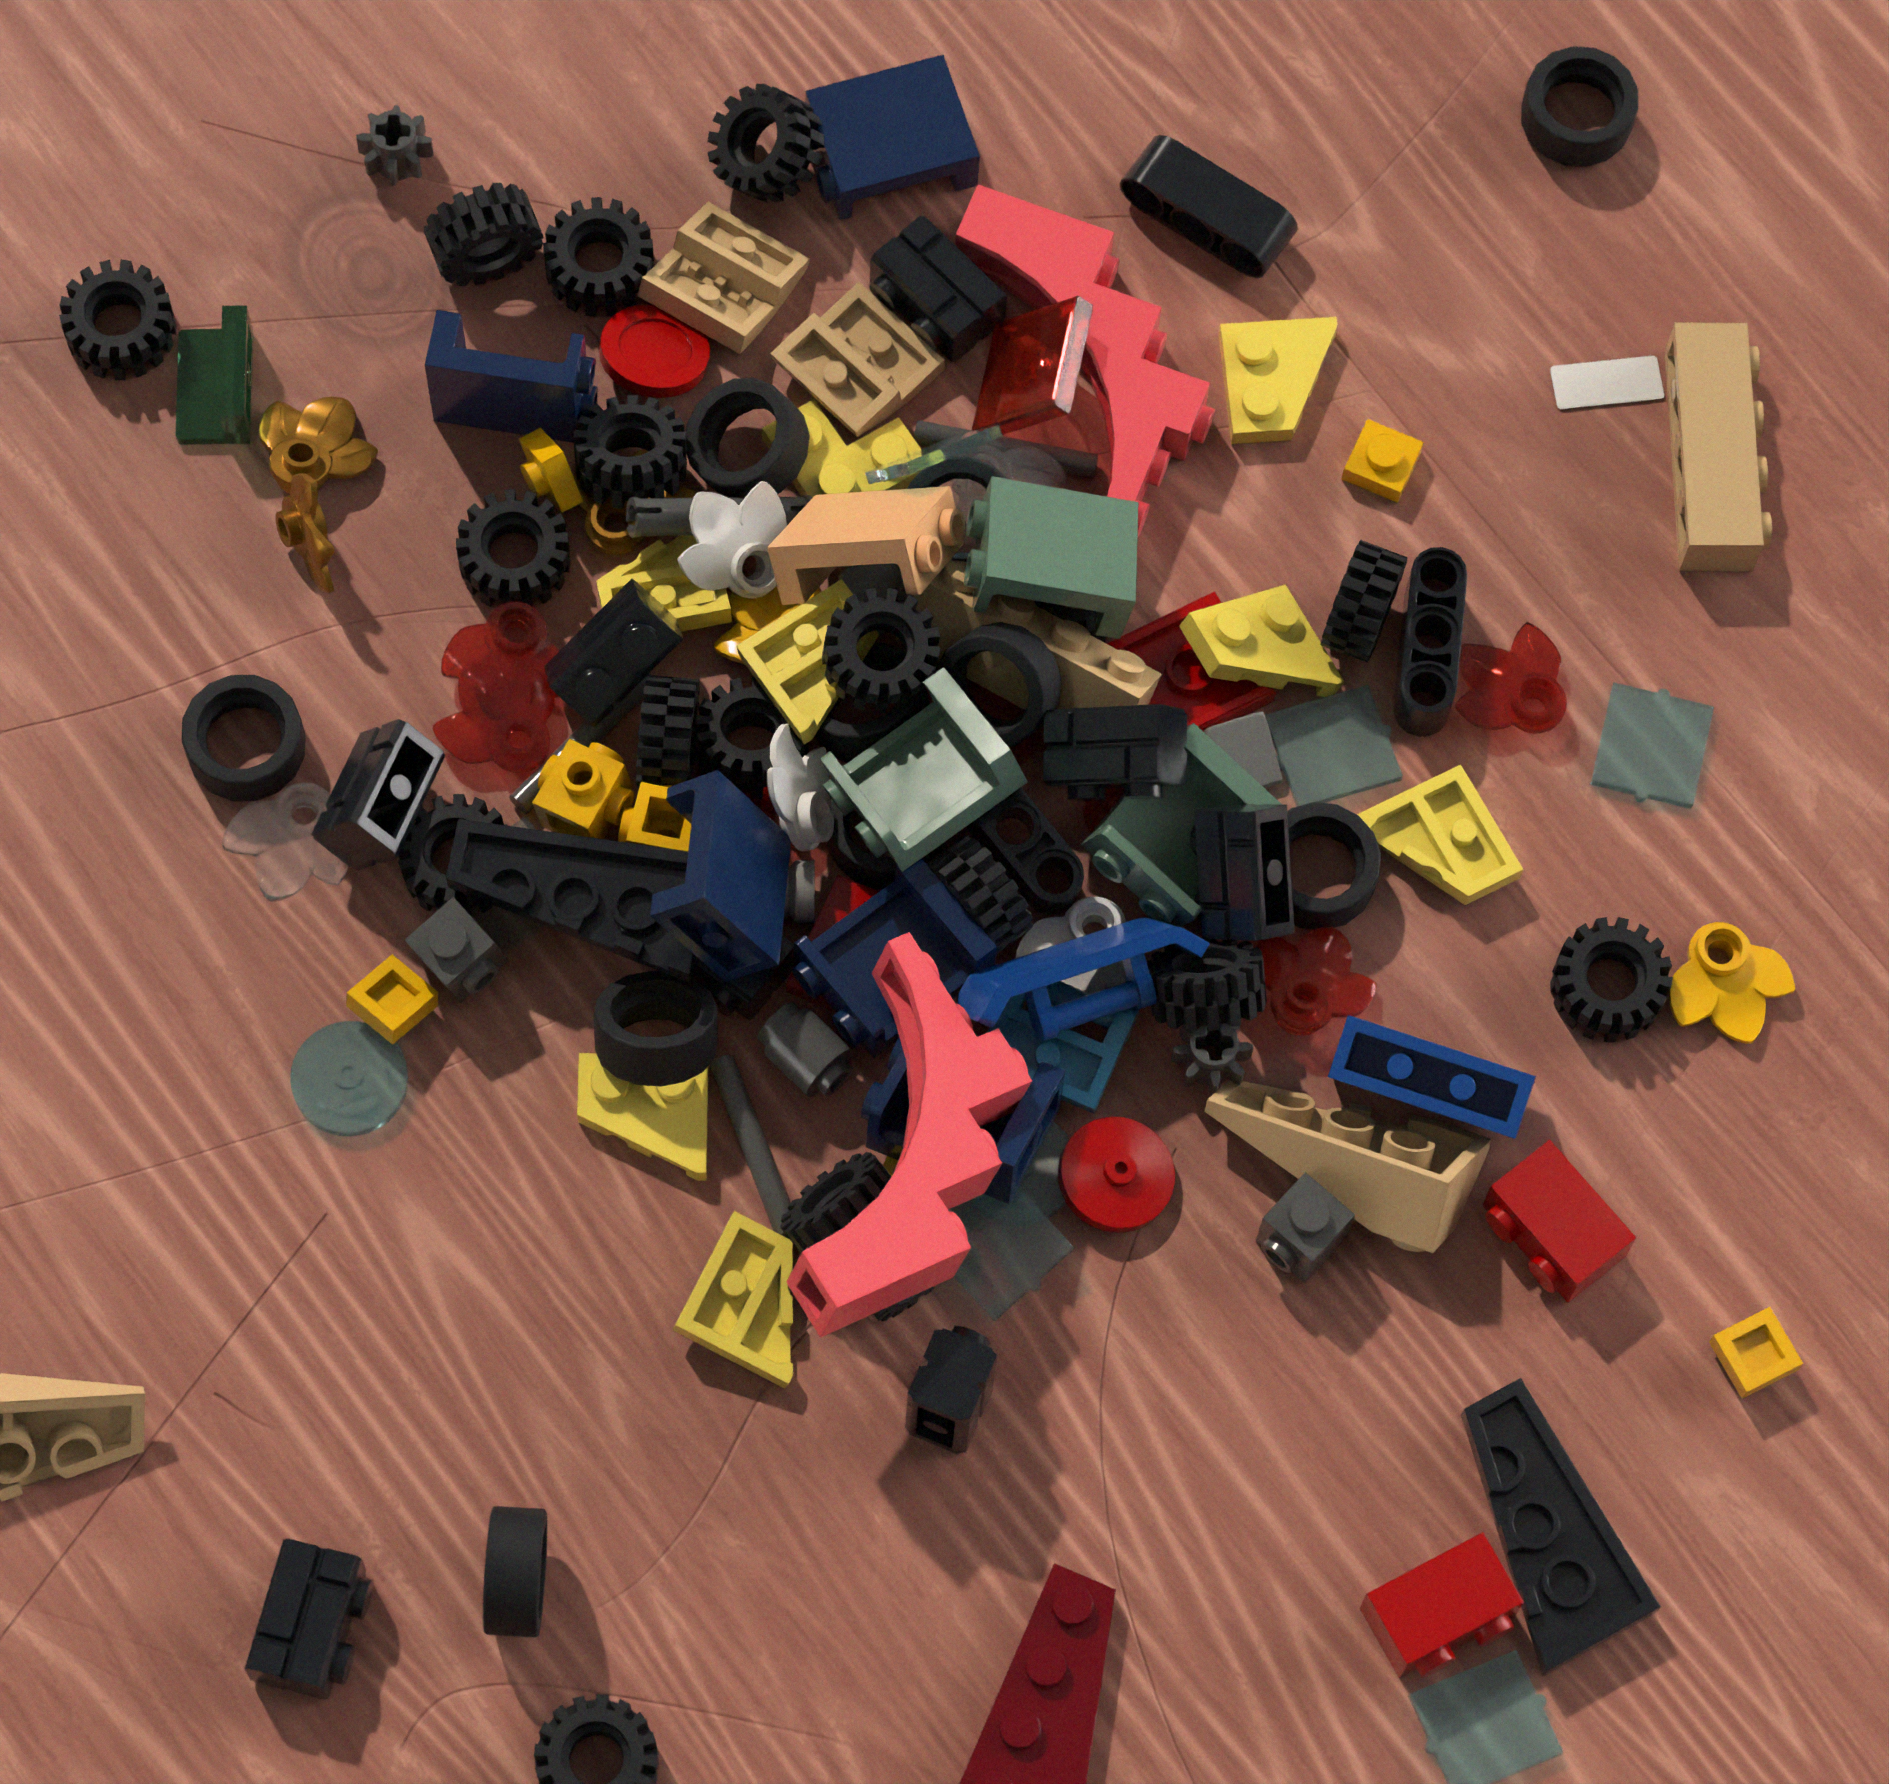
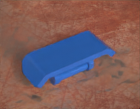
(989, 989)

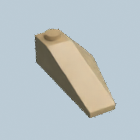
(1391, 1175)
(64, 1428)

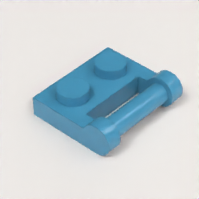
(1085, 1060)

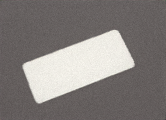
(1607, 382)

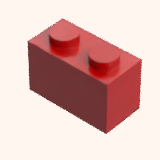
(1557, 1222)
(1442, 1607)

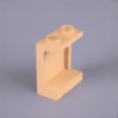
(899, 526)

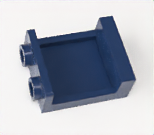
(892, 133)
(506, 390)
(733, 879)
(844, 956)
(1015, 1135)

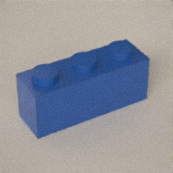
(1432, 1076)

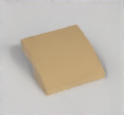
(723, 277)
(859, 360)

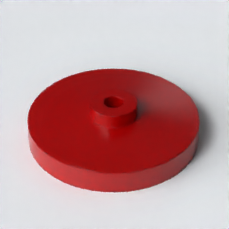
(653, 352)
(1116, 1174)

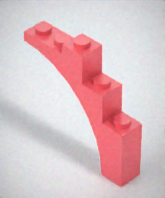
(1055, 257)
(954, 1088)

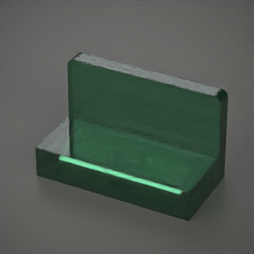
(216, 381)

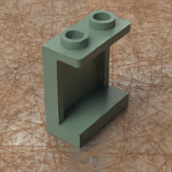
(1054, 550)
(925, 776)
(1149, 839)

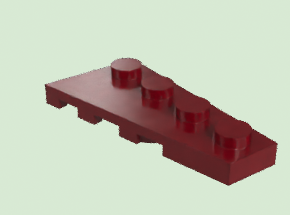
(1051, 1691)

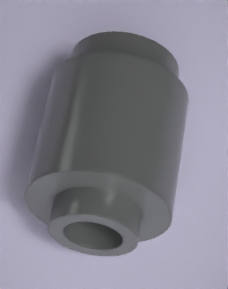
(806, 1050)

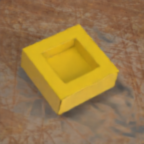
(1382, 460)
(548, 471)
(392, 999)
(1755, 1352)

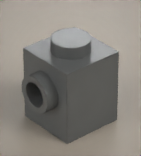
(457, 950)
(1304, 1228)

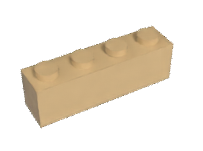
(1715, 447)
(1089, 669)

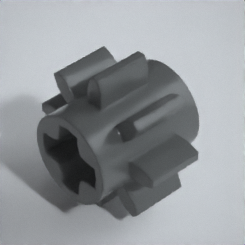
(395, 129)
(1197, 1061)

